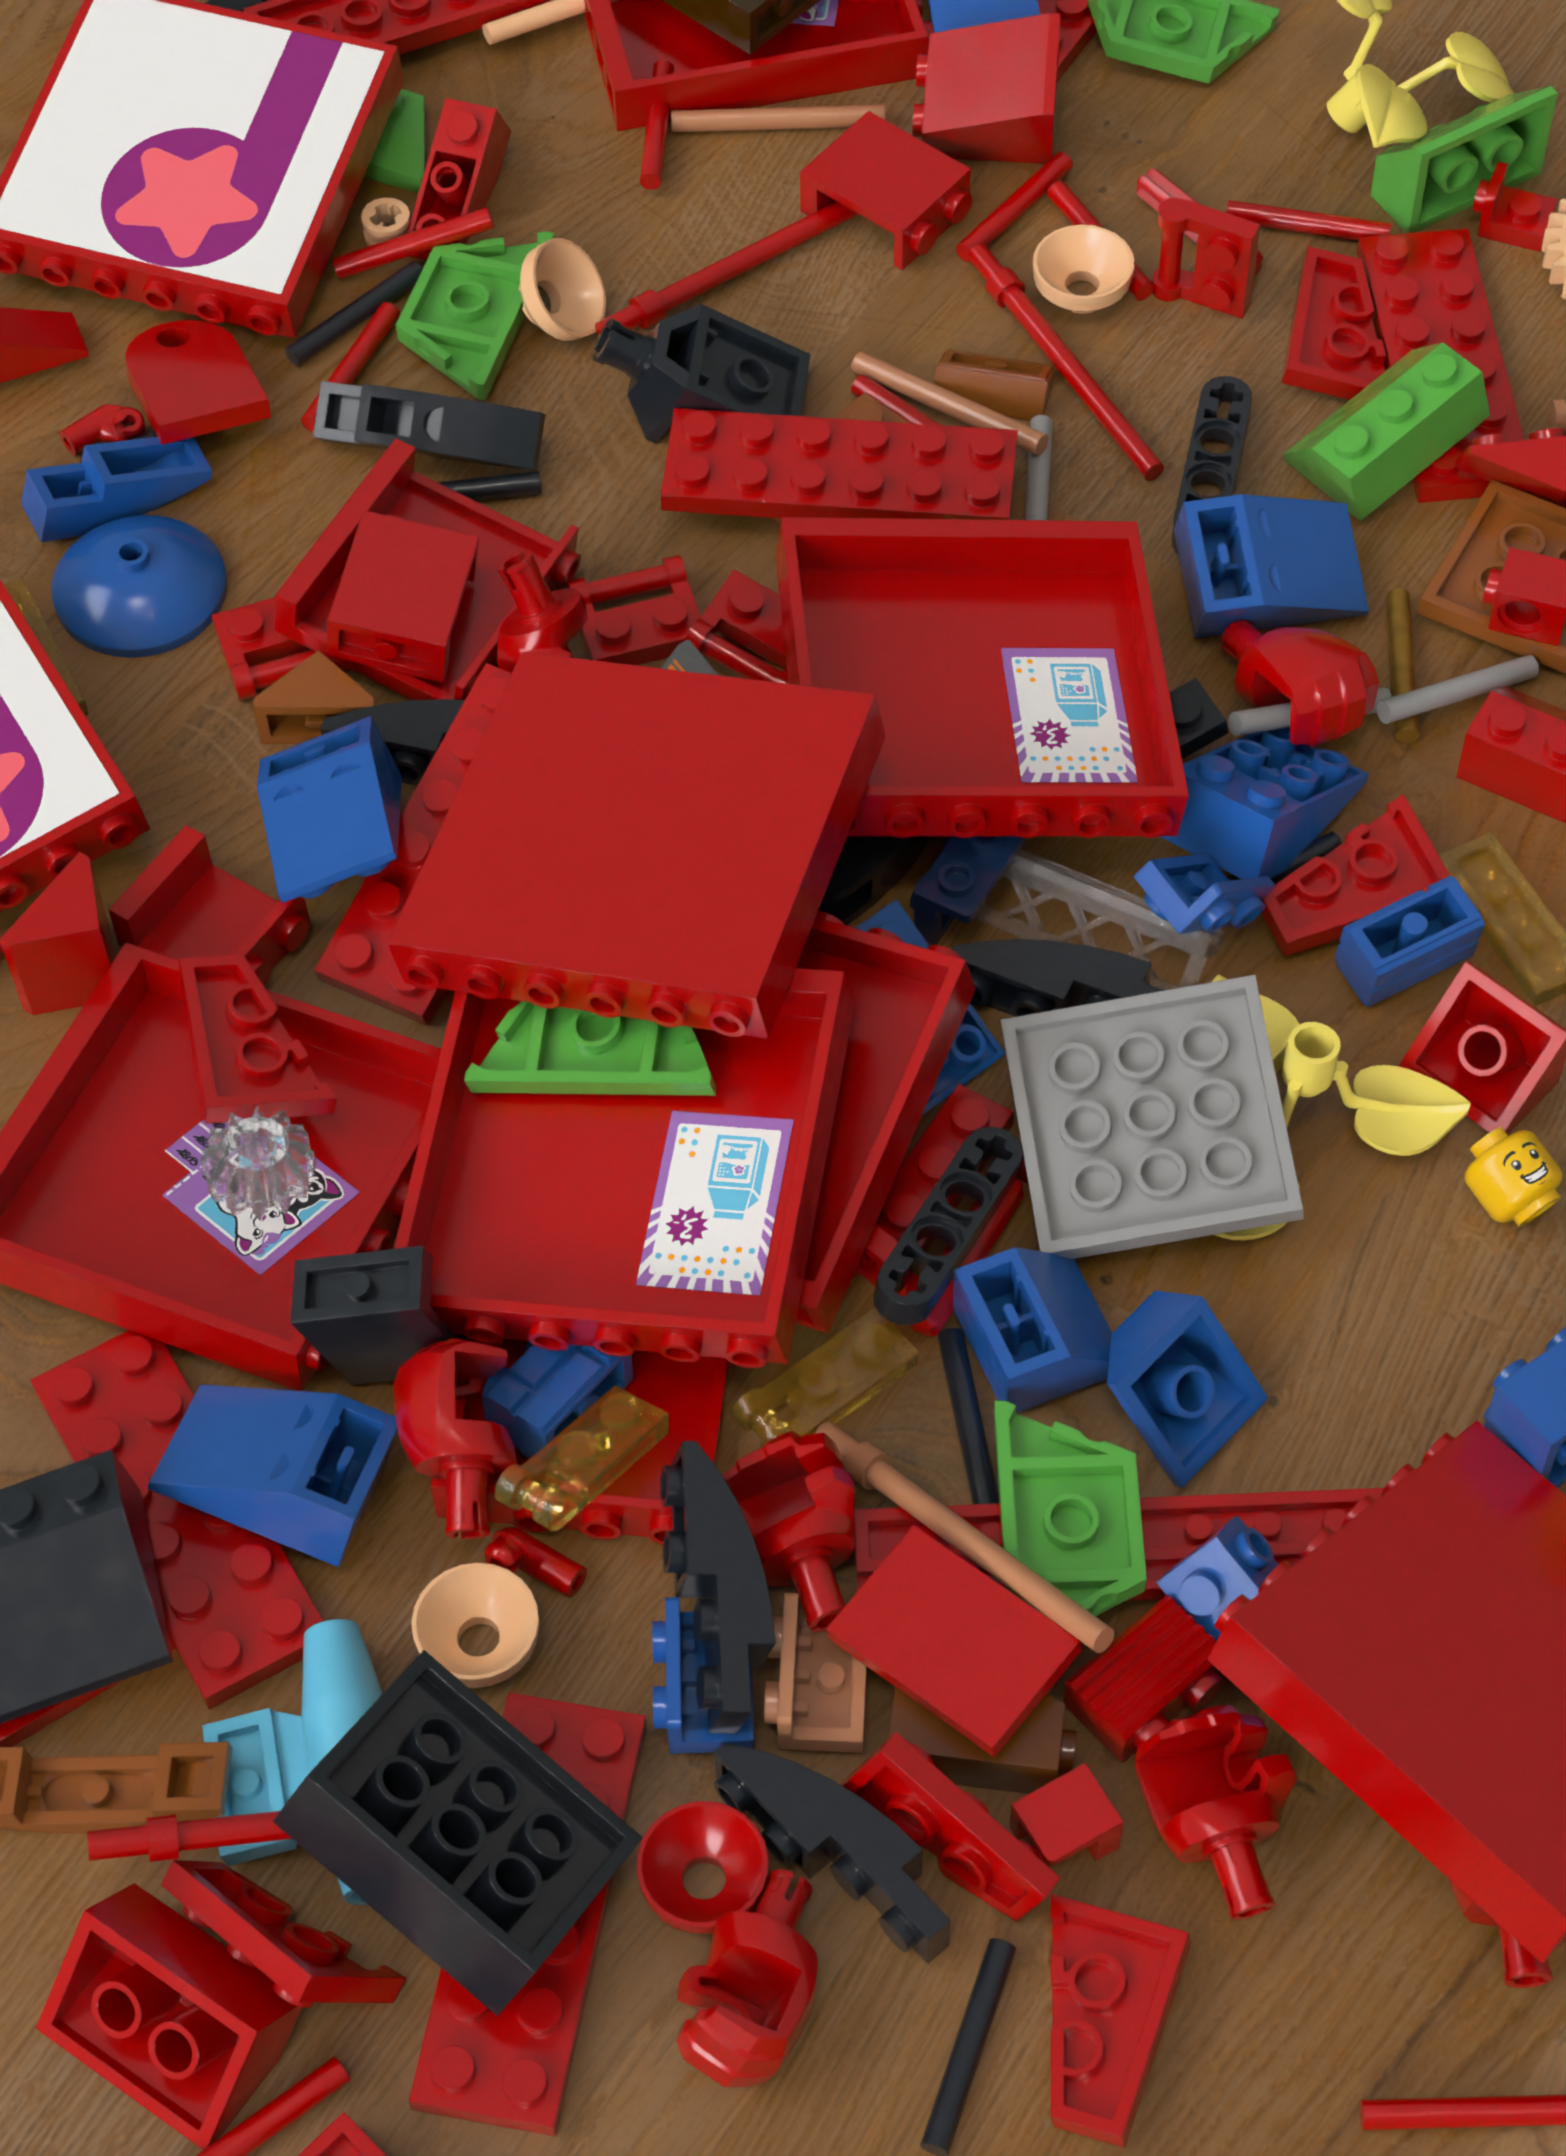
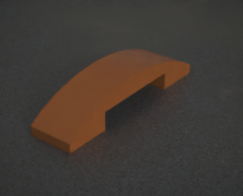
(112, 1790)

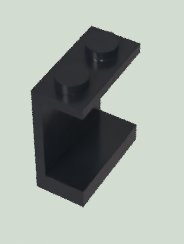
(367, 1310)

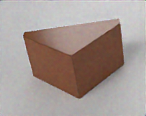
(304, 697)

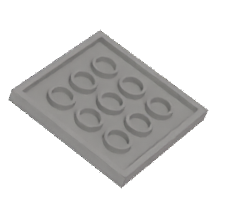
(1151, 1119)

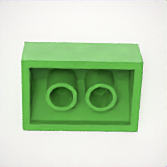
(1443, 169)
(1393, 428)

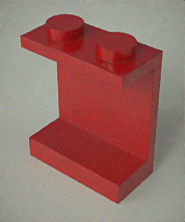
(890, 182)
(401, 595)
(198, 910)

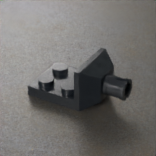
(703, 364)

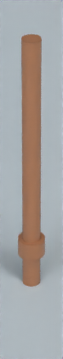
(874, 1470)

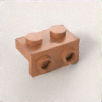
(818, 1691)

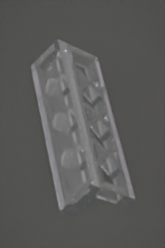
(1099, 899)

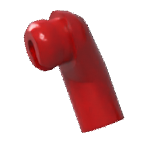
(103, 424)
(519, 1550)

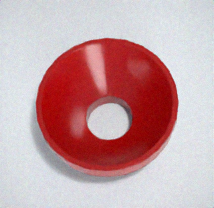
(694, 1836)

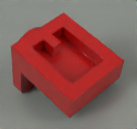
(1511, 213)

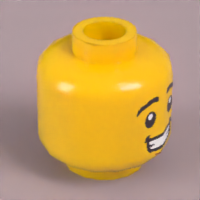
(1513, 1176)

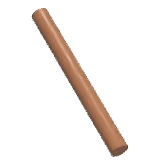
(770, 118)
(946, 401)

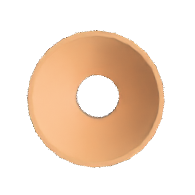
(1083, 255)
(572, 287)
(472, 1597)

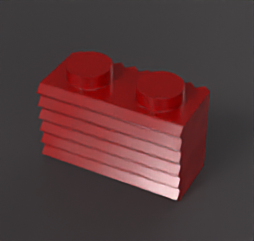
(1144, 1679)

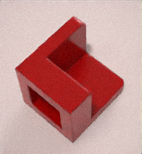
(1068, 1818)

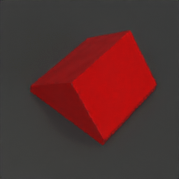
(60, 942)
(1490, 1049)

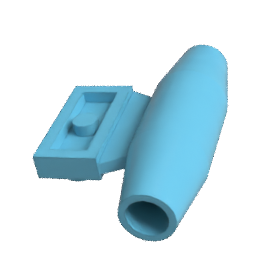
(280, 1749)

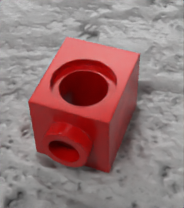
(1528, 596)

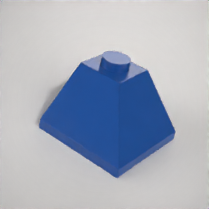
(1181, 1381)

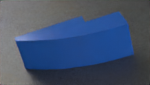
(111, 484)

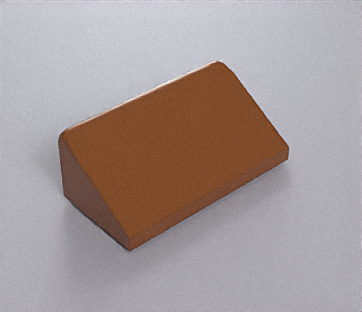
(999, 383)

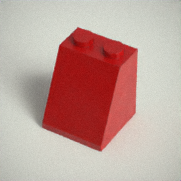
(991, 90)

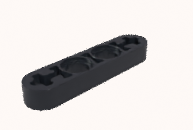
(1207, 466)
(945, 1222)

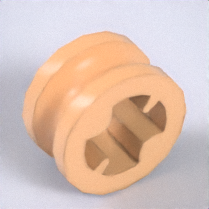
(381, 212)

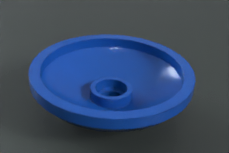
(139, 586)

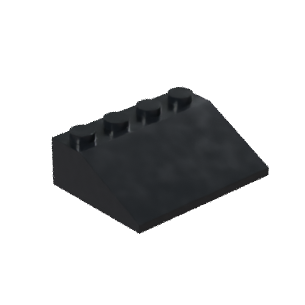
(75, 1586)
(458, 1831)

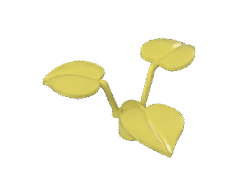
(1391, 109)
(1395, 1106)

